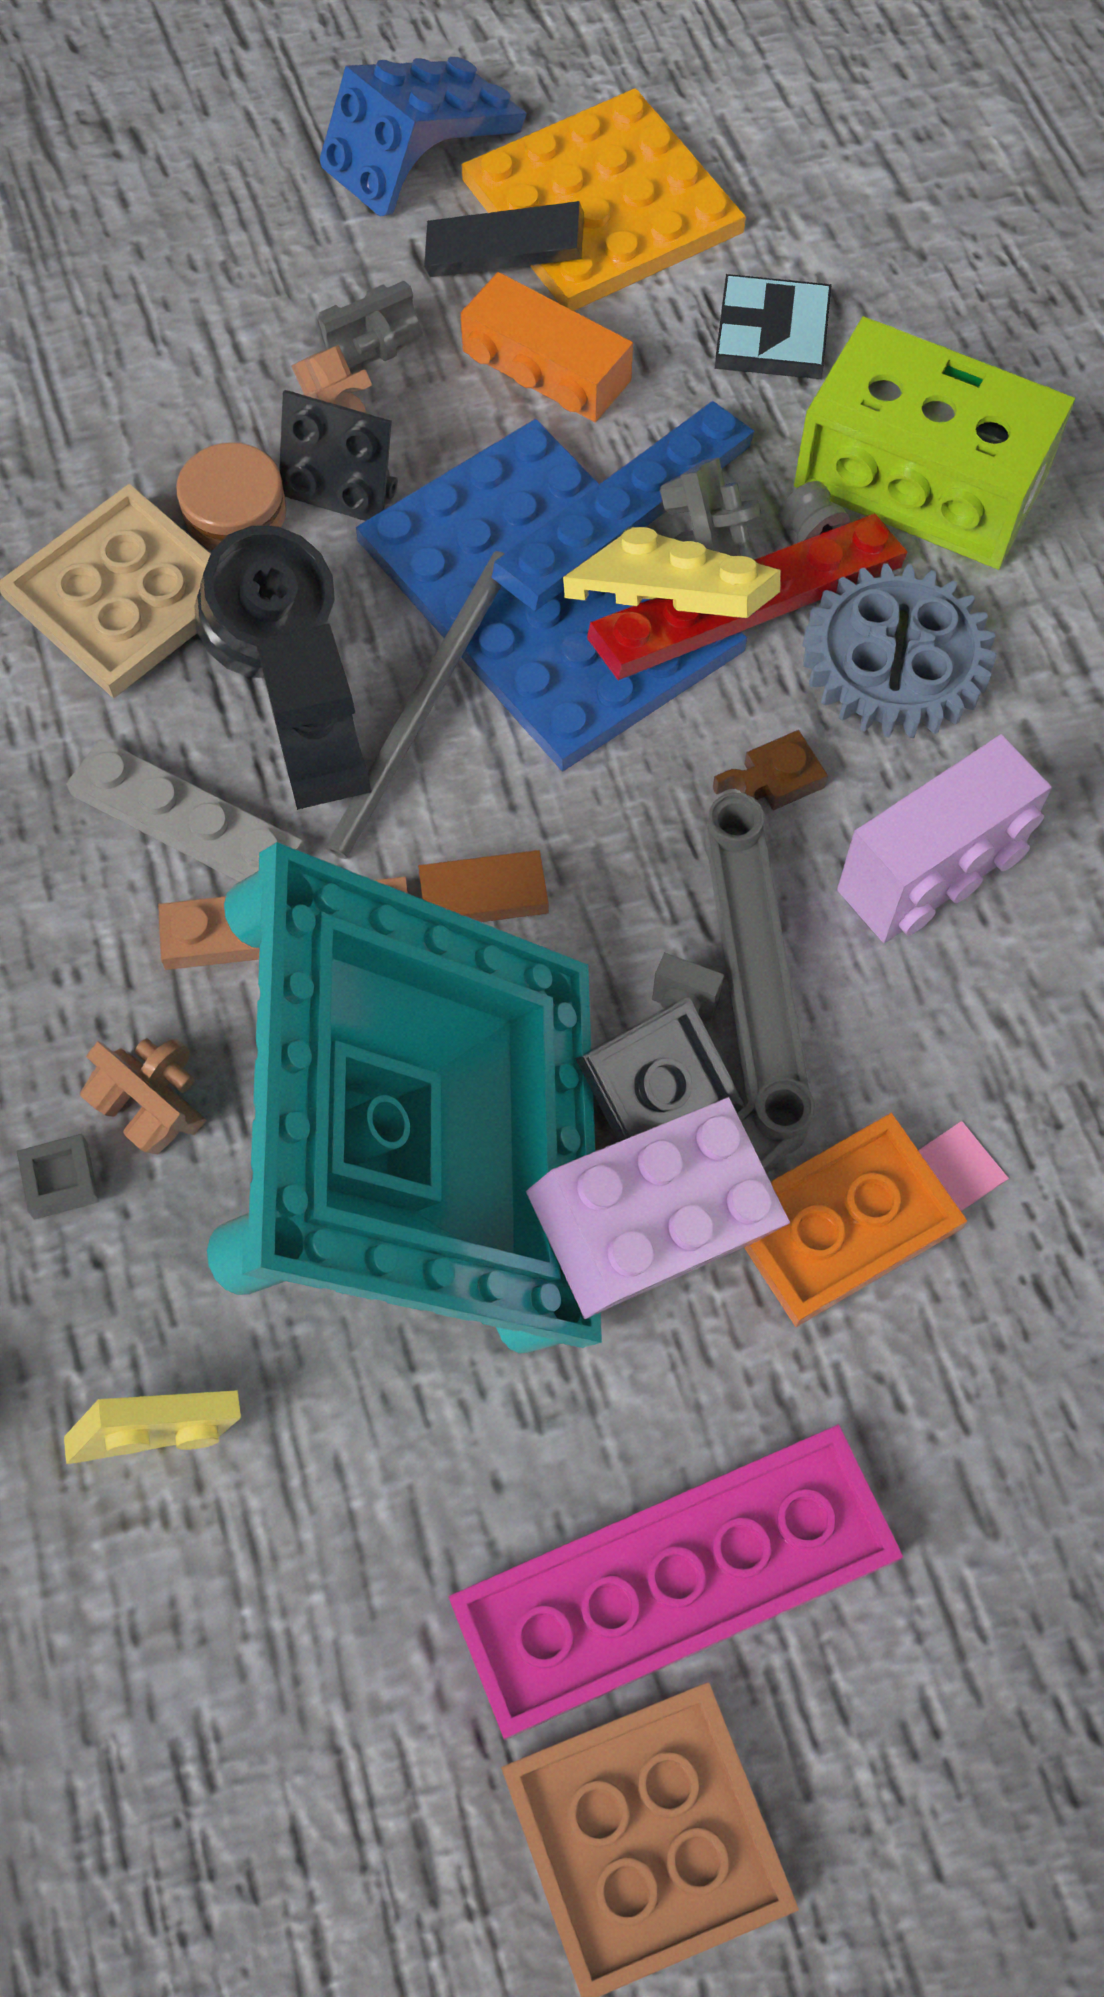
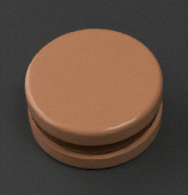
(229, 491)

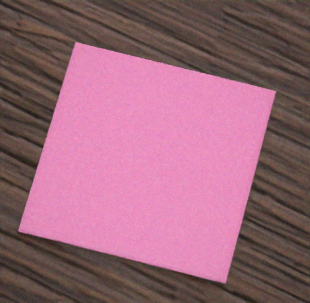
(962, 1165)

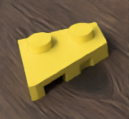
(151, 1422)

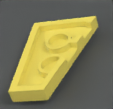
(656, 566)

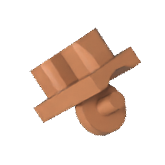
(330, 379)
(124, 1076)

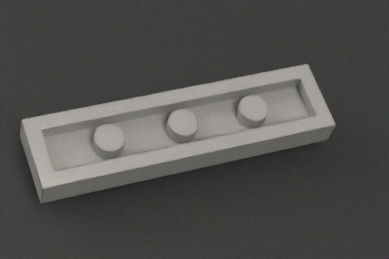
(175, 811)

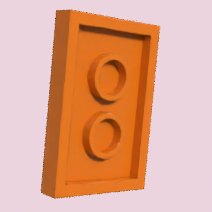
(852, 1219)

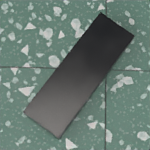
(504, 239)

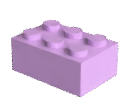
(943, 839)
(656, 1206)

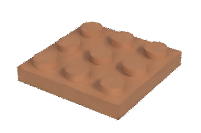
(648, 1841)

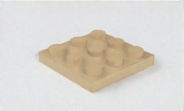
(113, 589)

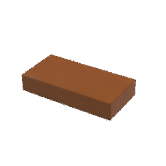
(488, 886)

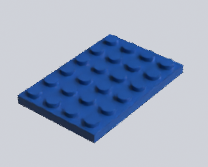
(530, 660)

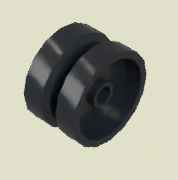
(259, 588)

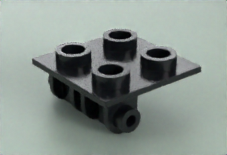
(335, 456)

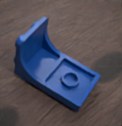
(397, 112)

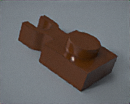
(778, 771)

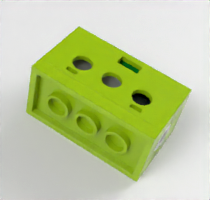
(931, 441)

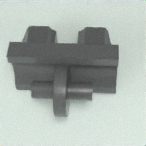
(372, 324)
(714, 508)

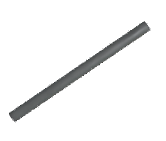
(416, 711)

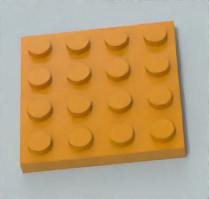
(638, 190)

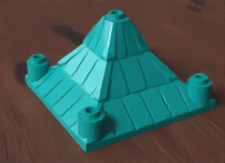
(406, 1103)

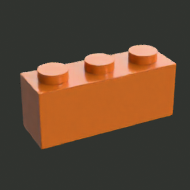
(546, 346)

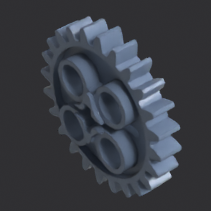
(953, 655)

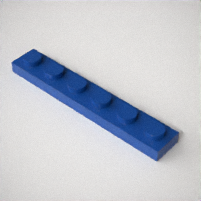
(622, 501)

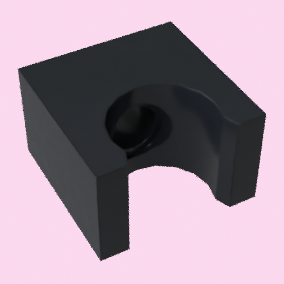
(313, 715)

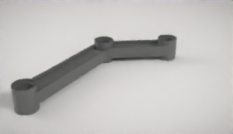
(758, 978)

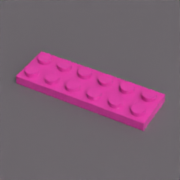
(672, 1580)

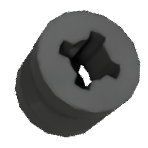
(811, 512)

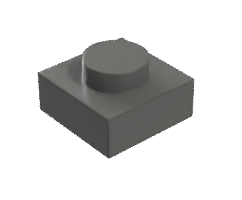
(682, 979)
(57, 1176)

